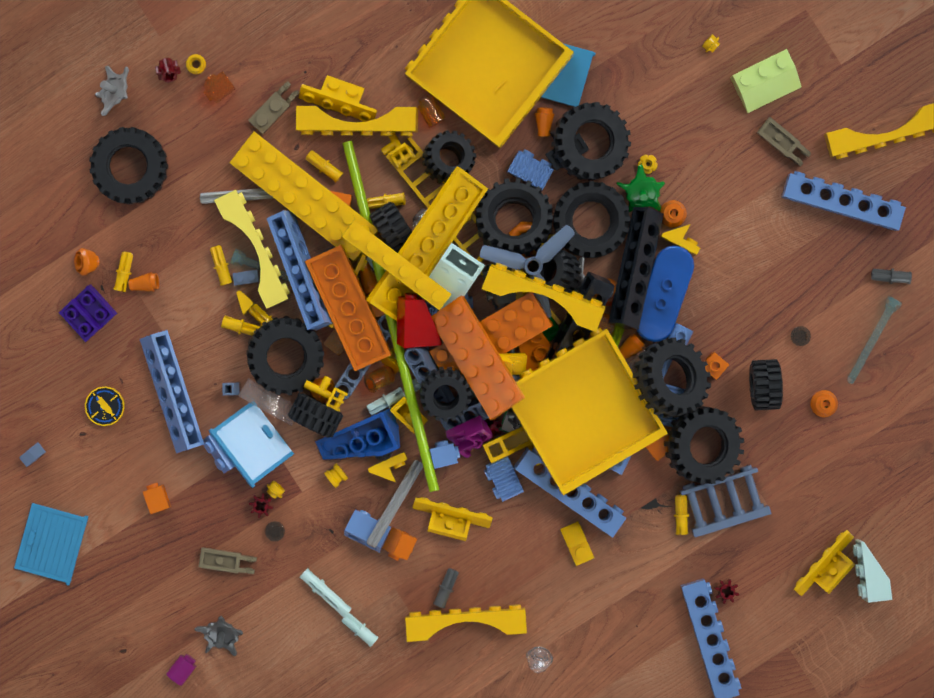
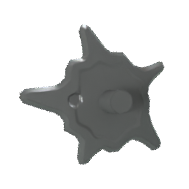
(220, 635)

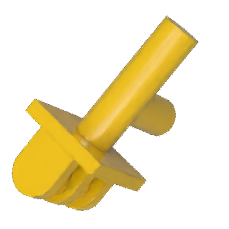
(400, 153)
(322, 391)

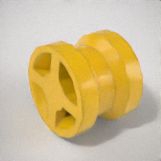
(336, 475)

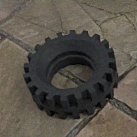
(565, 145)
(155, 170)
(514, 194)
(616, 208)
(266, 336)
(653, 386)
(680, 440)

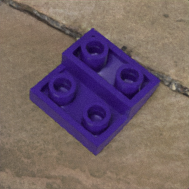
(88, 313)

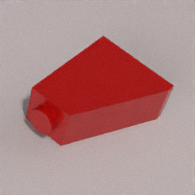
(415, 323)

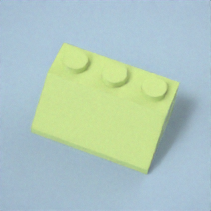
(766, 81)

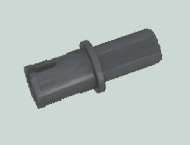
(891, 276)
(446, 588)

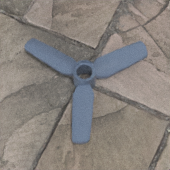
(543, 255)

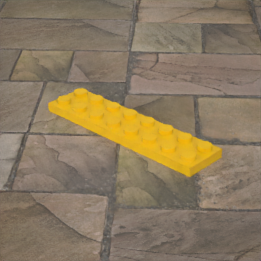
(299, 192)
(431, 236)

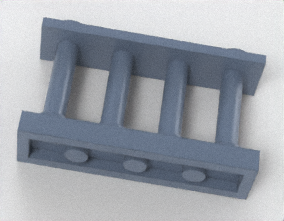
(739, 515)

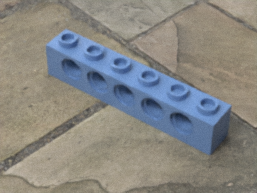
(793, 192)
(293, 255)
(171, 391)
(609, 524)
(691, 592)

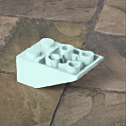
(456, 272)
(874, 582)

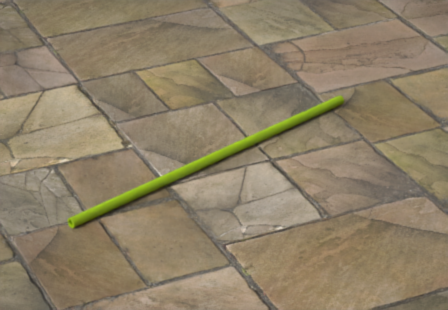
(392, 325)

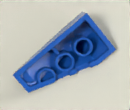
(366, 438)

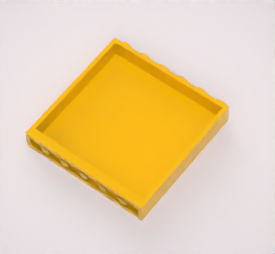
(476, 53)
(585, 411)

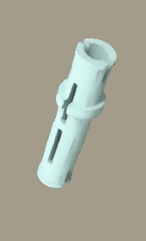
(325, 592)

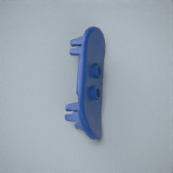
(665, 292)

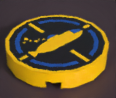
(104, 406)

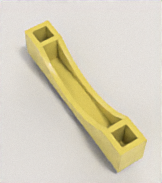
(233, 210)

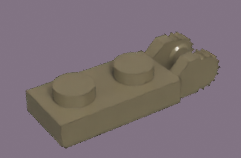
(272, 109)
(782, 140)
(224, 561)

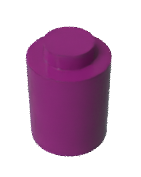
(181, 669)

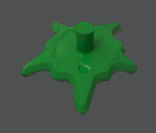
(642, 191)

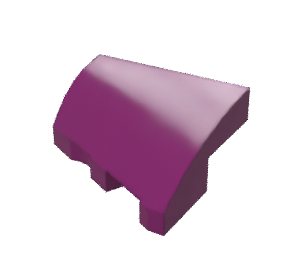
(469, 435)

